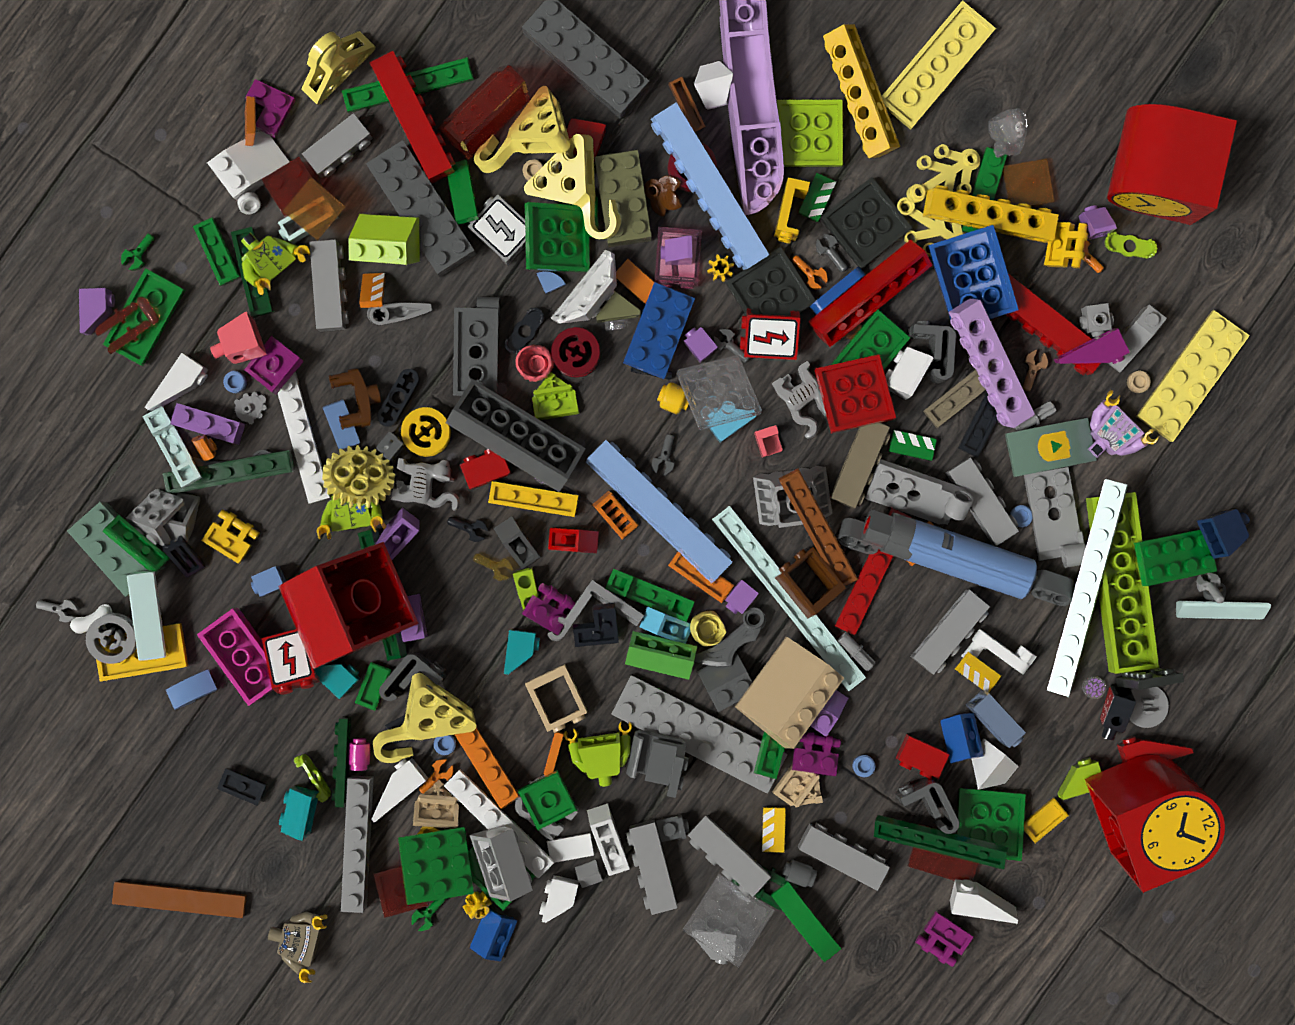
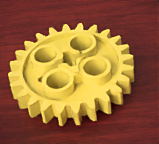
(359, 471)

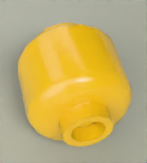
(672, 398)

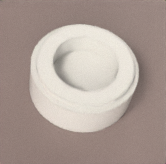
(249, 203)

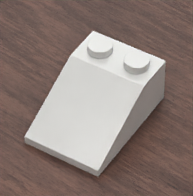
(244, 166)

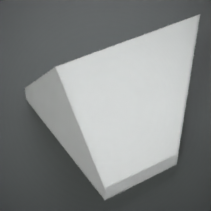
(713, 84)
(993, 767)

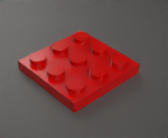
(855, 393)

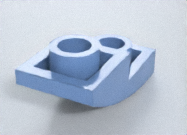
(344, 437)
(191, 689)

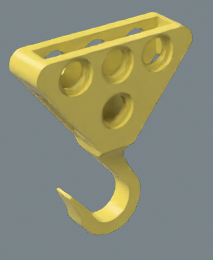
(334, 61)
(535, 138)
(583, 195)
(426, 717)

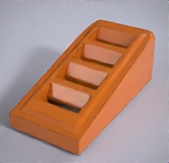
(621, 510)

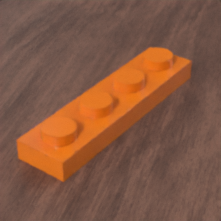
(488, 767)

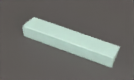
(1224, 610)
(146, 615)

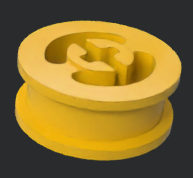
(414, 418)

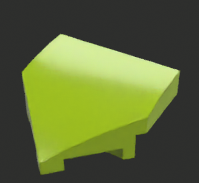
(554, 399)

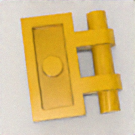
(1059, 251)
(225, 541)

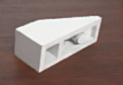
(181, 379)
(401, 784)
(607, 839)
(976, 901)

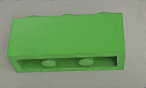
(661, 655)

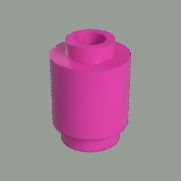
(358, 754)

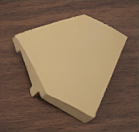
(799, 788)
(436, 808)

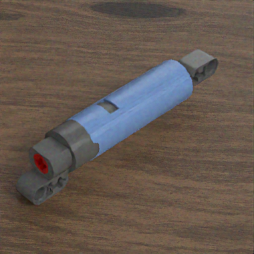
(954, 556)

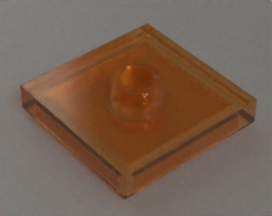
(1028, 183)
(314, 208)

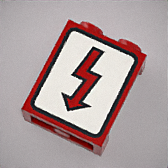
(770, 335)
(288, 663)

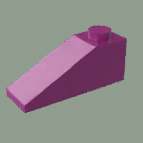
(1102, 349)

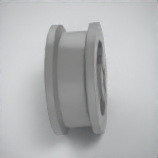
(96, 631)

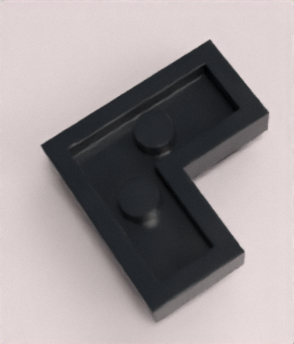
(602, 631)

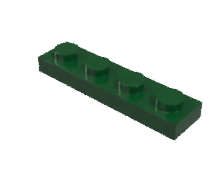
(257, 303)
(341, 771)

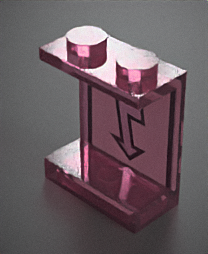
(678, 274)

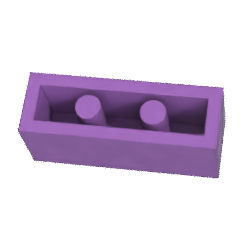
(207, 424)

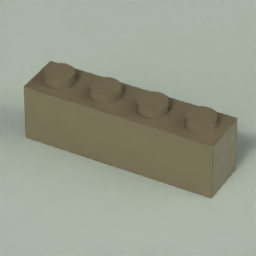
(859, 463)

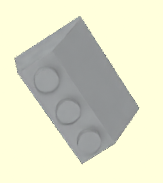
(502, 863)

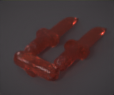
(119, 317)

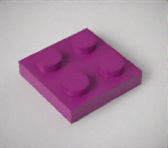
(275, 367)

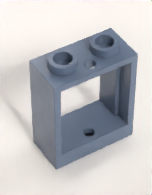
(996, 719)

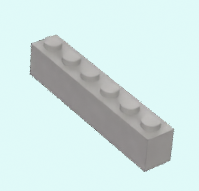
(357, 844)

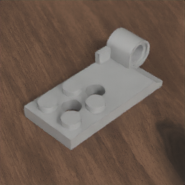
(937, 499)
(1058, 536)

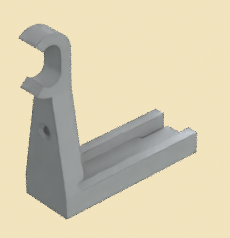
(603, 596)

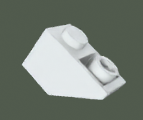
(560, 898)

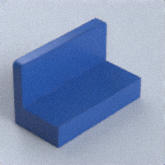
(962, 737)
(493, 935)

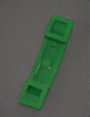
(650, 595)
(805, 921)

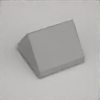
(588, 874)

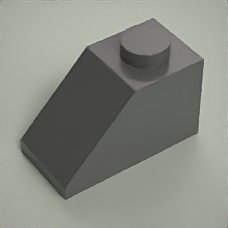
(516, 542)

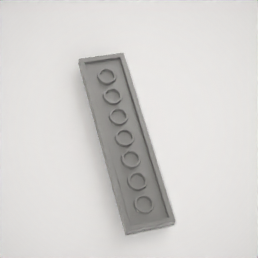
(703, 733)

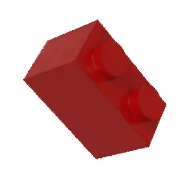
(484, 469)
(922, 757)

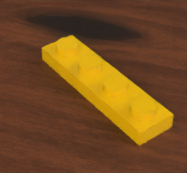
(533, 499)

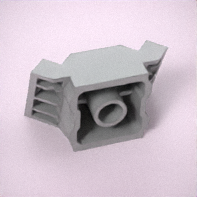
(775, 506)

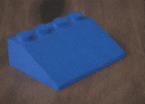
(974, 269)

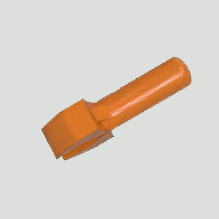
(1089, 259)
(805, 268)
(436, 775)

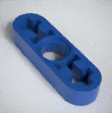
(836, 291)

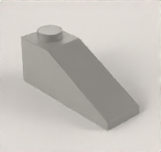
(1139, 333)

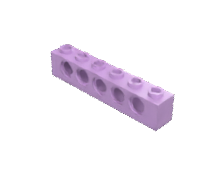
(1001, 369)

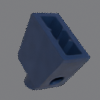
(1224, 532)

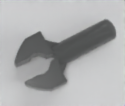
(831, 252)
(730, 345)
(665, 455)

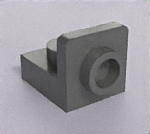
(390, 446)
(672, 828)

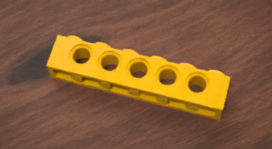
(870, 97)
(936, 208)

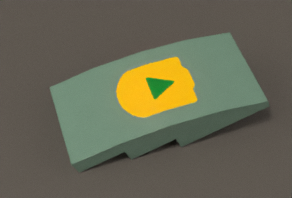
(1050, 447)

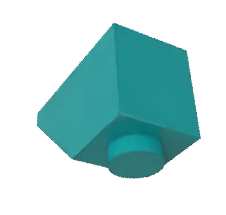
(520, 648)
(338, 678)

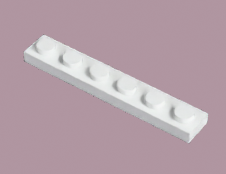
(303, 440)
(493, 817)

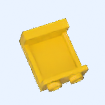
(793, 188)

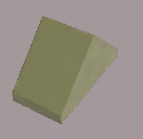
(617, 309)

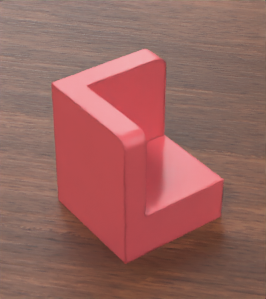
(768, 441)

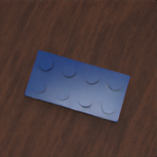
(658, 330)

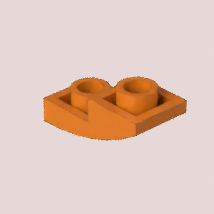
(205, 447)

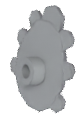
(250, 407)

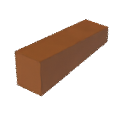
(686, 103)

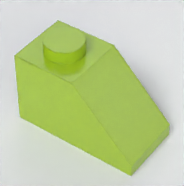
(1075, 780)

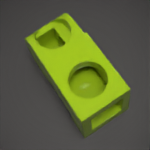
(525, 585)

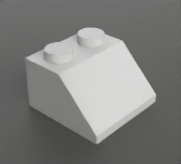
(907, 372)

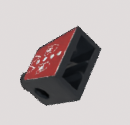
(1120, 705)

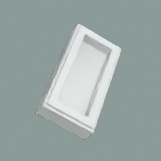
(570, 847)

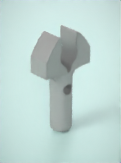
(1211, 586)
(64, 617)

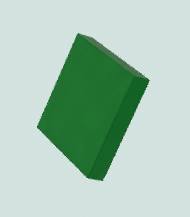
(547, 800)

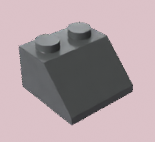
(726, 683)

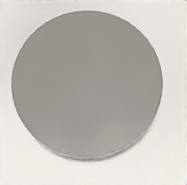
(1150, 707)

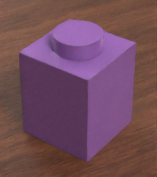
(700, 344)
(740, 597)

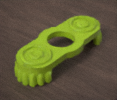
(1144, 248)
(324, 790)

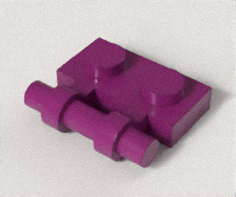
(545, 614)
(815, 761)
(949, 934)

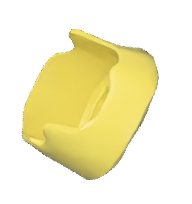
(707, 628)

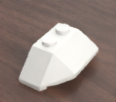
(590, 292)

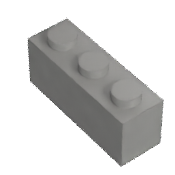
(338, 146)

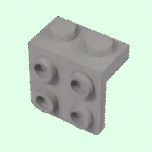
(153, 514)

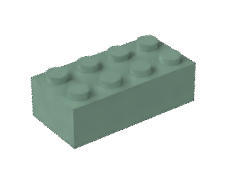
(101, 549)

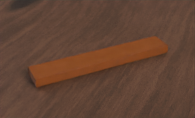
(817, 526)
(179, 899)

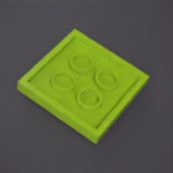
(811, 132)

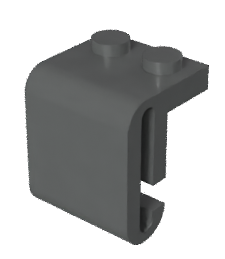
(941, 348)
(433, 671)
(659, 759)
(910, 793)

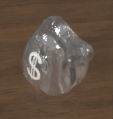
(1008, 131)

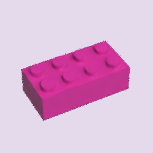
(239, 654)

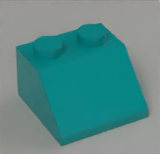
(299, 812)

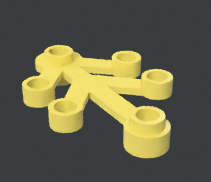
(947, 172)
(936, 227)

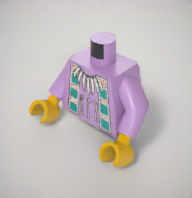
(1115, 430)

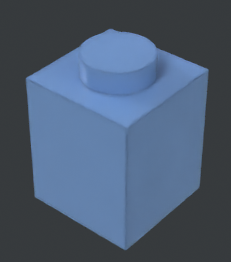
(267, 581)

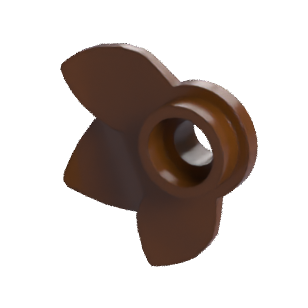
(665, 197)

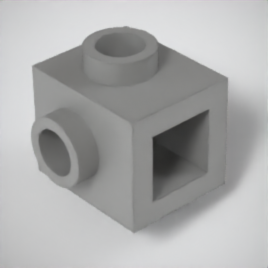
(1096, 312)

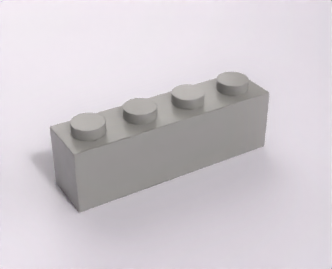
(328, 285)
(986, 507)
(950, 631)
(728, 855)
(844, 856)
(653, 867)

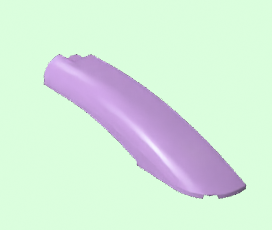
(752, 102)

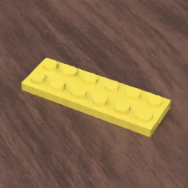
(937, 64)
(1192, 376)

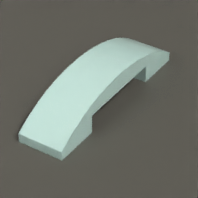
(172, 447)

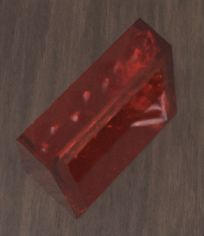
(485, 111)

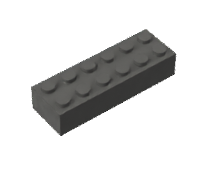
(586, 57)
(416, 197)
(515, 435)

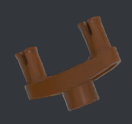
(364, 395)

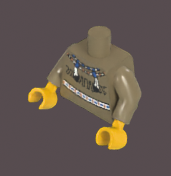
(299, 942)

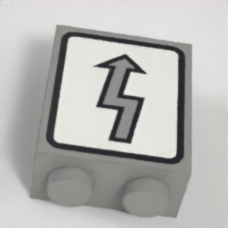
(500, 229)

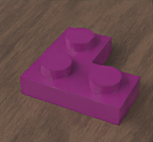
(275, 107)

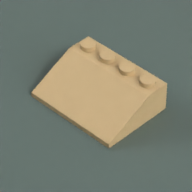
(789, 693)

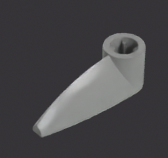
(397, 312)

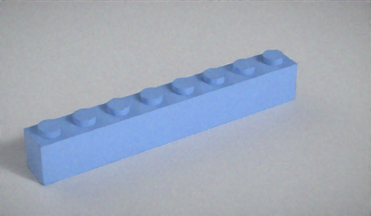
(709, 186)
(659, 511)

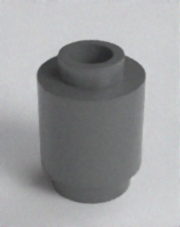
(799, 873)

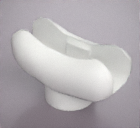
(81, 624)

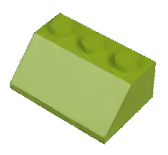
(385, 239)

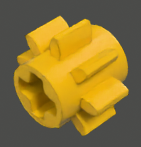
(724, 263)
(477, 905)

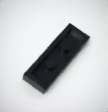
(979, 428)

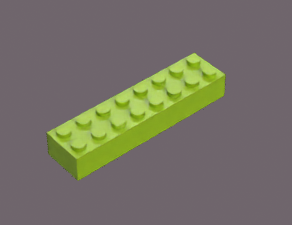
(1122, 599)

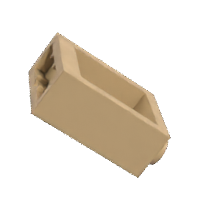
(547, 677)

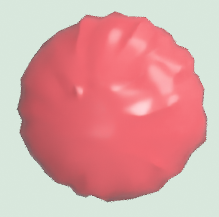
(534, 362)

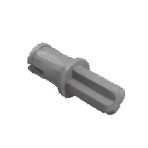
(1040, 413)
(856, 651)

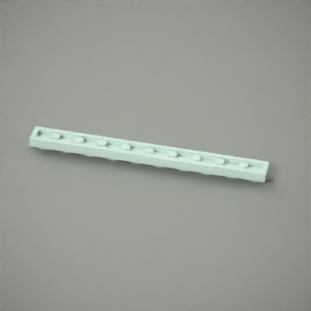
(766, 571)
(1087, 587)

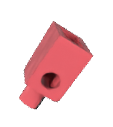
(239, 340)

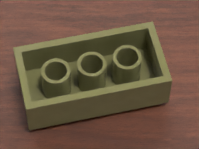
(622, 181)

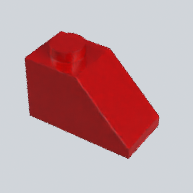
(573, 540)

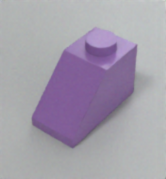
(1098, 221)
(677, 251)
(94, 308)
(399, 532)
(418, 631)
(830, 713)

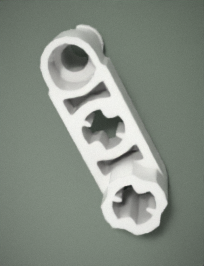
(1020, 660)

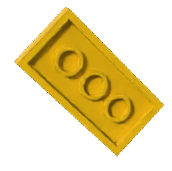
(132, 666)

